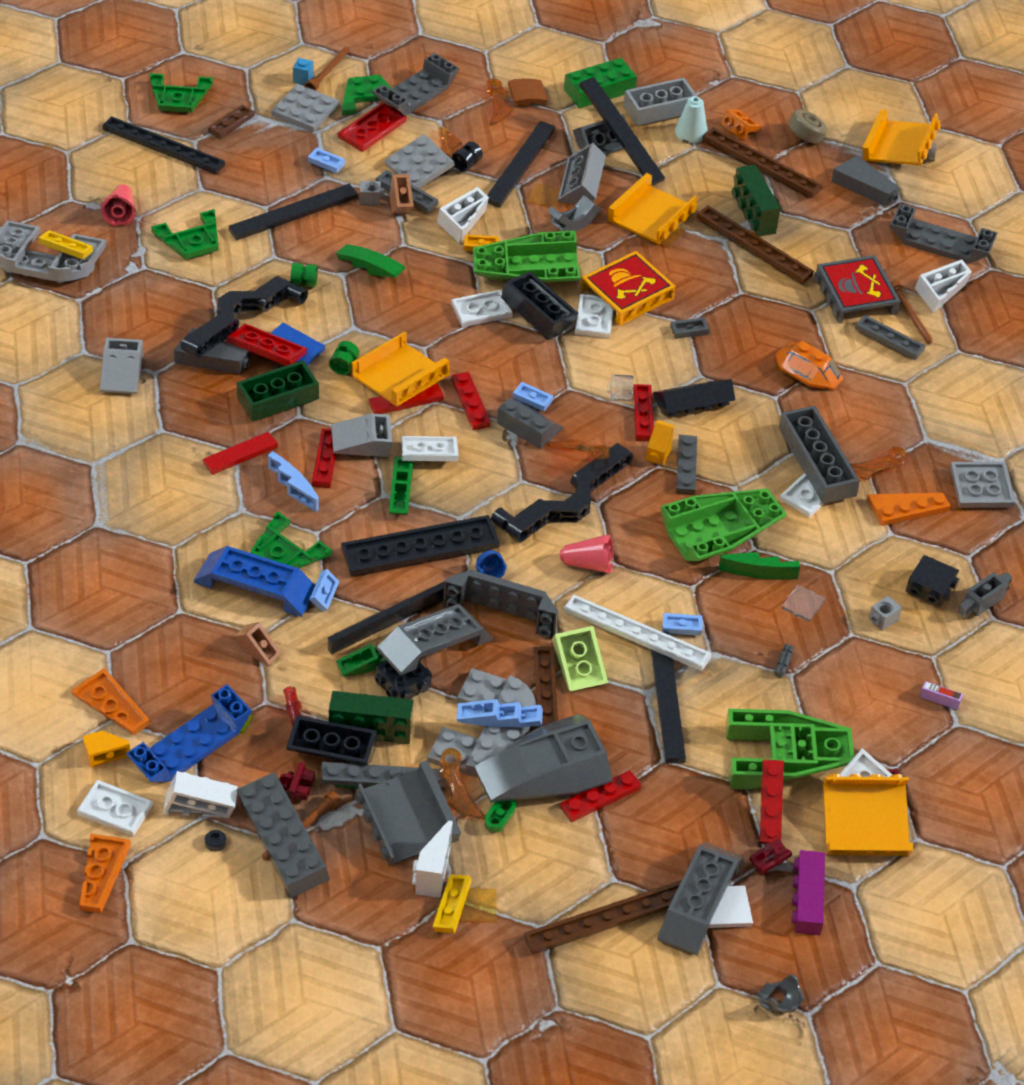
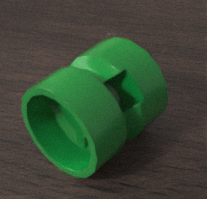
(304, 274)
(343, 356)

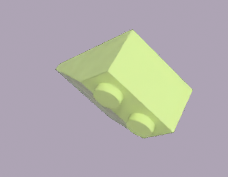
(580, 658)

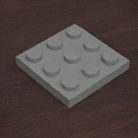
(305, 107)
(420, 160)
(982, 484)

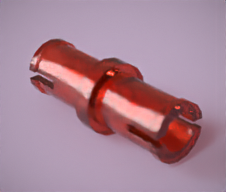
(293, 705)

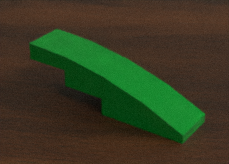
(374, 262)
(401, 487)
(753, 566)
(360, 661)

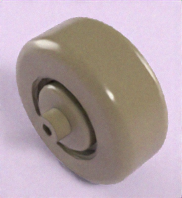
(807, 126)

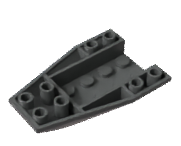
(547, 763)

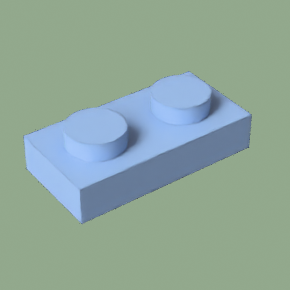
(326, 160)
(532, 396)
(324, 590)
(682, 624)

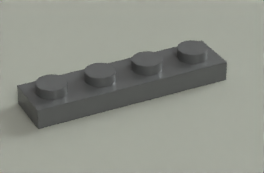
(420, 198)
(890, 337)
(686, 464)

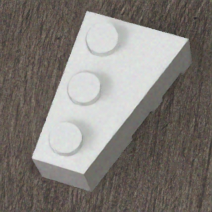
(462, 213)
(942, 284)
(200, 795)

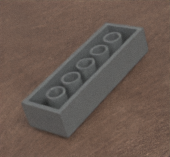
(819, 454)
(283, 835)

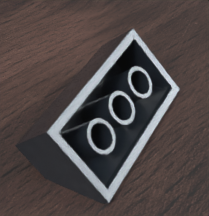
(538, 304)
(695, 396)
(332, 740)

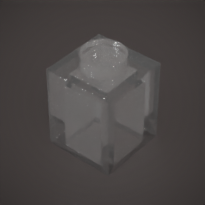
(620, 387)

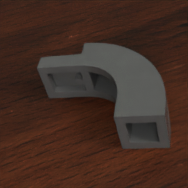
(576, 218)

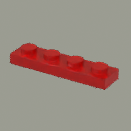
(470, 400)
(600, 796)
(771, 800)

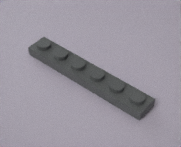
(367, 775)

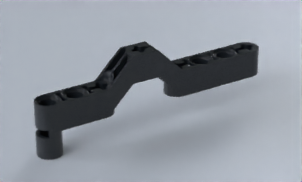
(232, 304)
(571, 509)

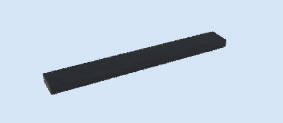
(621, 130)
(163, 145)
(520, 164)
(292, 211)
(385, 618)
(668, 708)

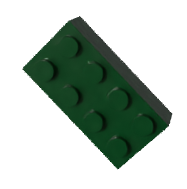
(756, 200)
(277, 390)
(386, 715)

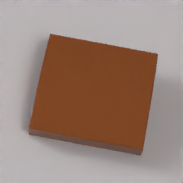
(527, 91)

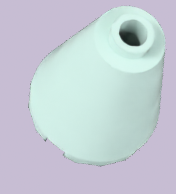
(692, 122)

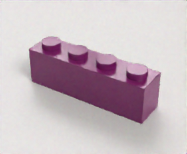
(809, 892)

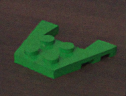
(360, 90)
(178, 97)
(192, 241)
(280, 549)

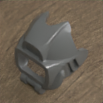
(789, 987)

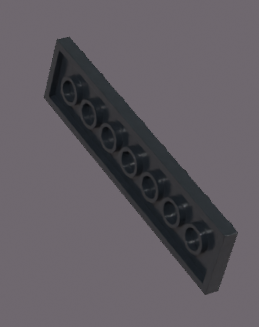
(419, 545)

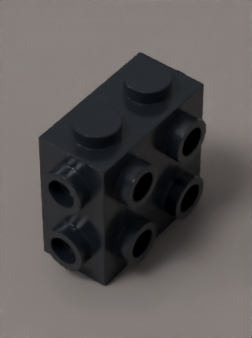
(932, 581)
(403, 685)

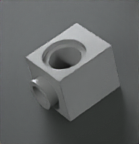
(371, 192)
(885, 613)

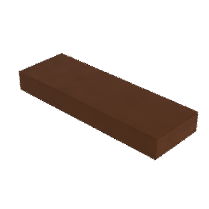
(231, 121)

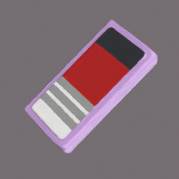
(941, 695)

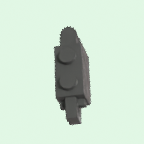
(985, 594)

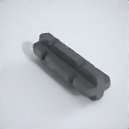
(784, 660)

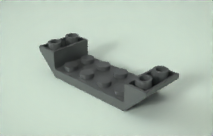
(421, 87)
(940, 239)
(503, 596)
(430, 634)
(698, 897)

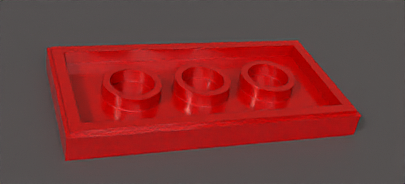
(372, 127)
(266, 345)

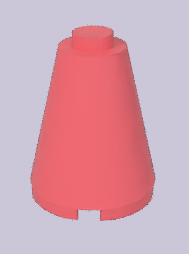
(119, 206)
(590, 554)

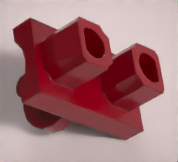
(295, 782)
(770, 856)

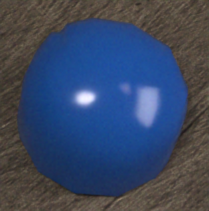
(491, 564)

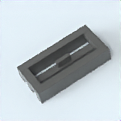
(692, 328)

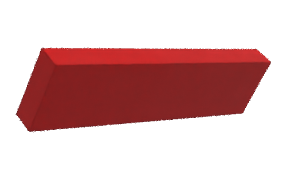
(432, 394)
(643, 412)
(240, 453)
(324, 461)

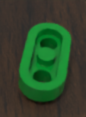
(498, 815)

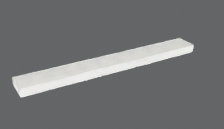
(637, 632)

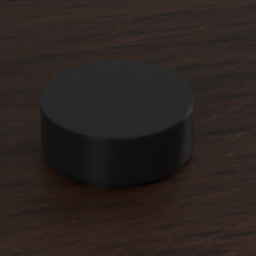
(215, 840)

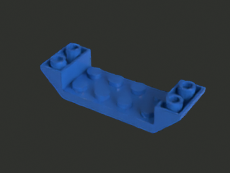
(259, 576)
(193, 739)

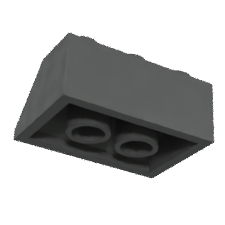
(599, 135)
(527, 423)

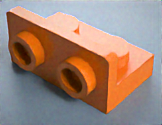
(739, 123)

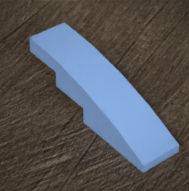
(296, 484)
(499, 715)

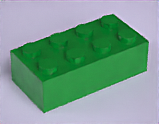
(612, 76)

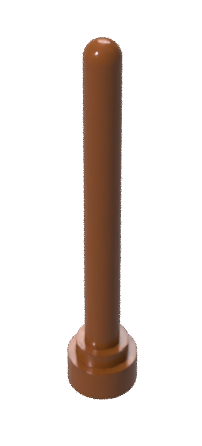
(313, 83)
(898, 289)
(330, 801)

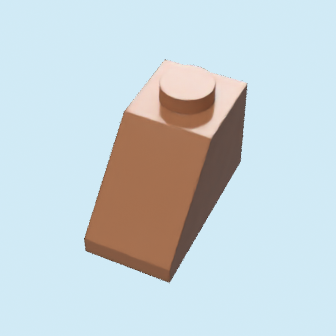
(401, 194)
(257, 643)

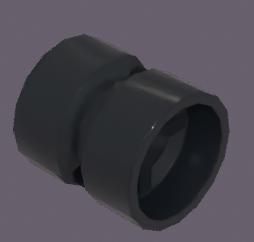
(467, 156)

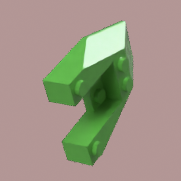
(797, 739)

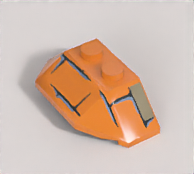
(809, 365)

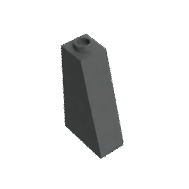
(866, 181)
(223, 358)

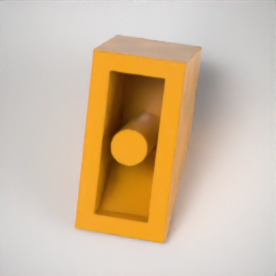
(660, 443)
(104, 748)

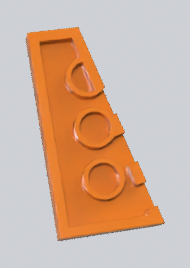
(906, 506)
(112, 701)
(102, 869)

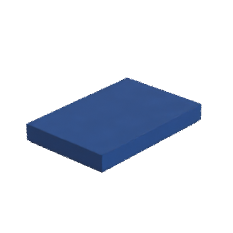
(313, 347)

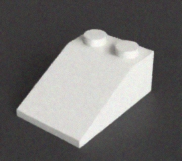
(432, 863)

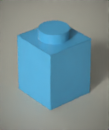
(303, 71)

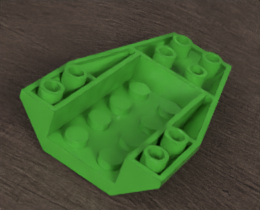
(545, 254)
(719, 521)

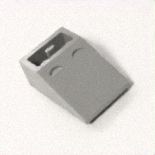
(121, 365)
(363, 436)

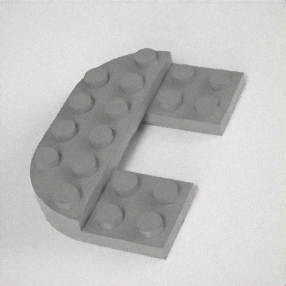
(16, 258)
(481, 687)

